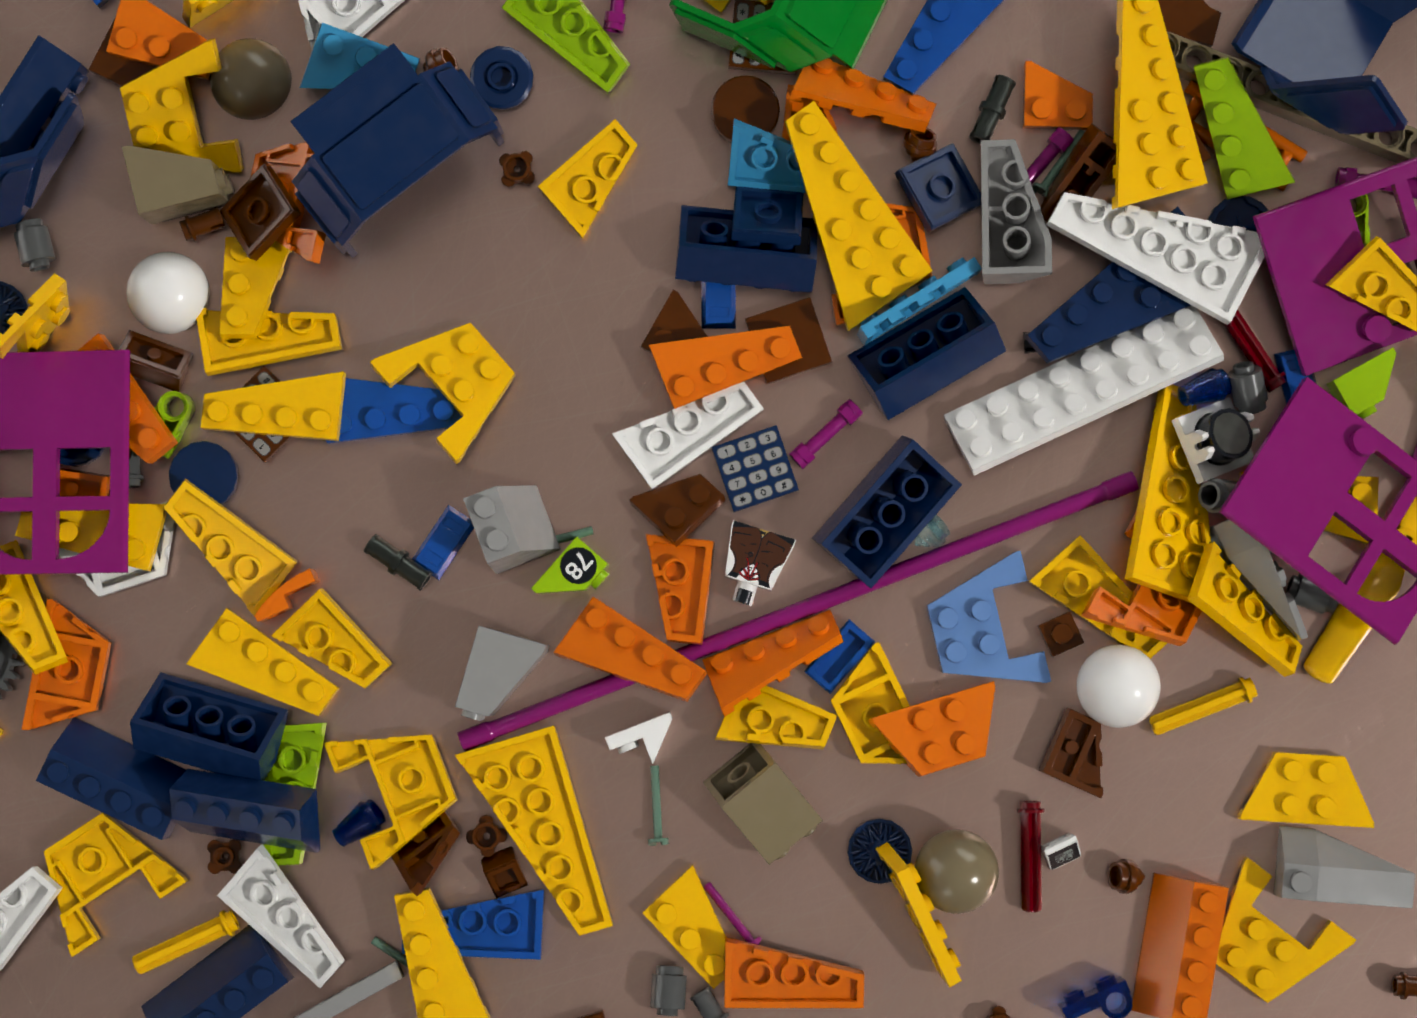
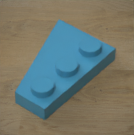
(339, 55)
(762, 160)

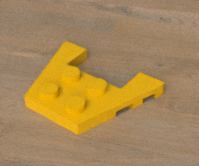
(164, 113)
(47, 310)
(463, 370)
(410, 782)
(94, 862)
(1263, 953)

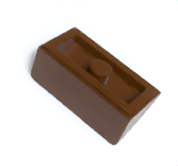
(156, 361)

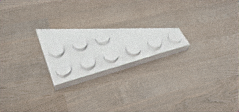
(1178, 253)

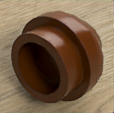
(438, 57)
(920, 144)
(1125, 876)

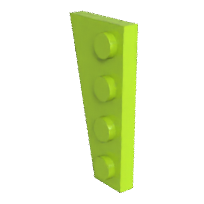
(574, 35)
(1239, 136)
(299, 766)

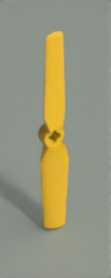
(1345, 630)

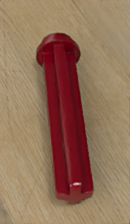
(1255, 352)
(1031, 855)

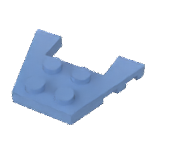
(970, 630)

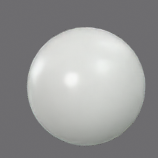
(167, 292)
(1118, 686)

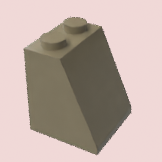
(174, 184)
(762, 802)

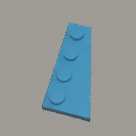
(906, 306)

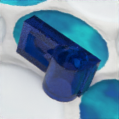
(1079, 1002)

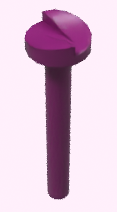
(731, 915)

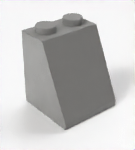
(511, 525)
(496, 670)

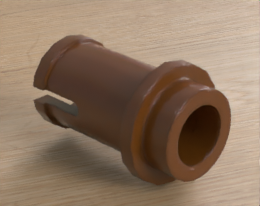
(202, 224)
(1404, 985)

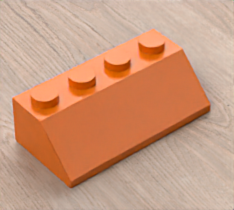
(1179, 947)

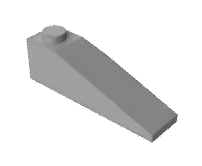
(1013, 227)
(1258, 573)
(1329, 870)

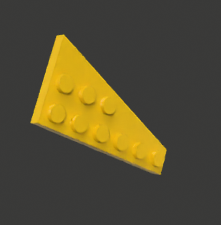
(1151, 117)
(859, 234)
(1169, 519)
(536, 803)

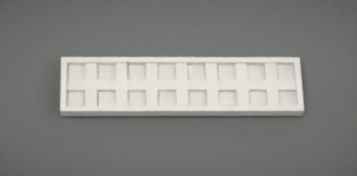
(1082, 388)

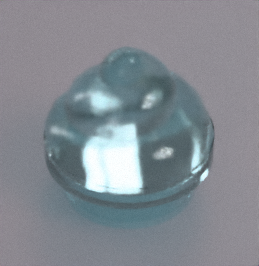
(933, 534)

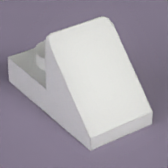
(651, 731)

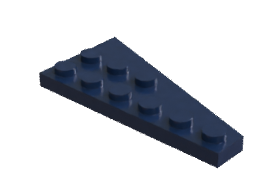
(1102, 310)

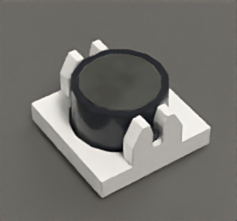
(1216, 439)

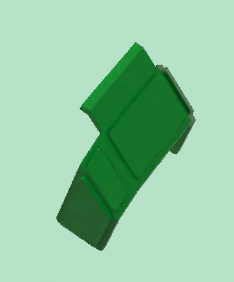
(790, 32)

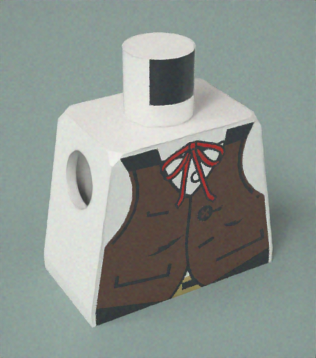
(755, 559)

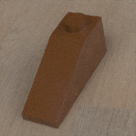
(1084, 169)

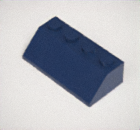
(36, 95)
(711, 256)
(927, 353)
(887, 511)
(208, 728)
(112, 777)
(246, 809)
(224, 982)

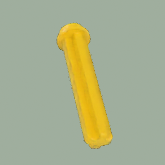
(1203, 706)
(186, 942)

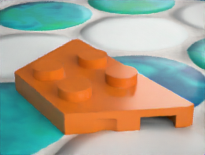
(75, 685)
(940, 730)

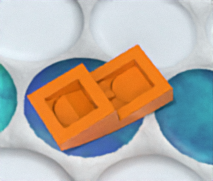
(279, 600)

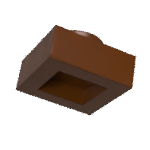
(1060, 634)

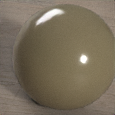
(252, 79)
(957, 871)

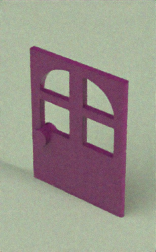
(1310, 245)
(67, 404)
(1304, 480)

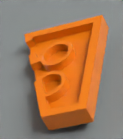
(150, 35)
(682, 585)

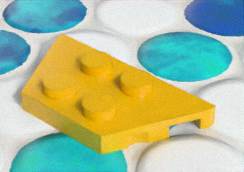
(868, 694)
(1307, 792)

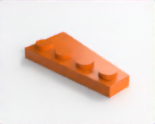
(714, 363)

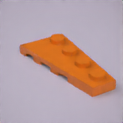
(864, 95)
(147, 431)
(619, 647)
(754, 664)
(780, 979)

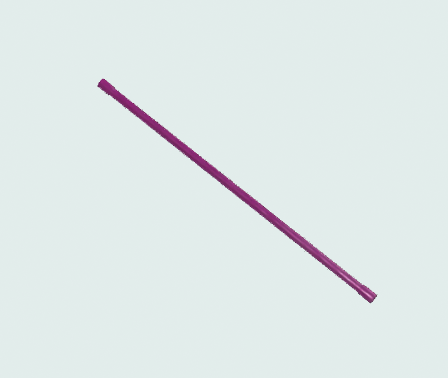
(1107, 490)

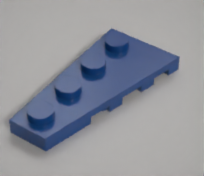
(934, 37)
(381, 411)
(499, 927)

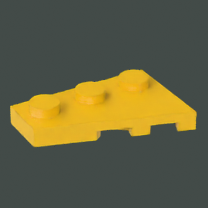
(588, 176)
(1380, 282)
(248, 288)
(334, 639)
(778, 721)
(691, 926)

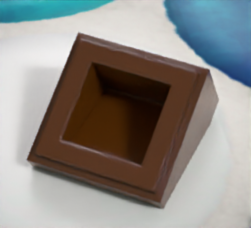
(503, 872)

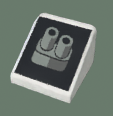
(1061, 851)

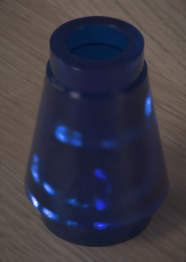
(1207, 387)
(360, 822)

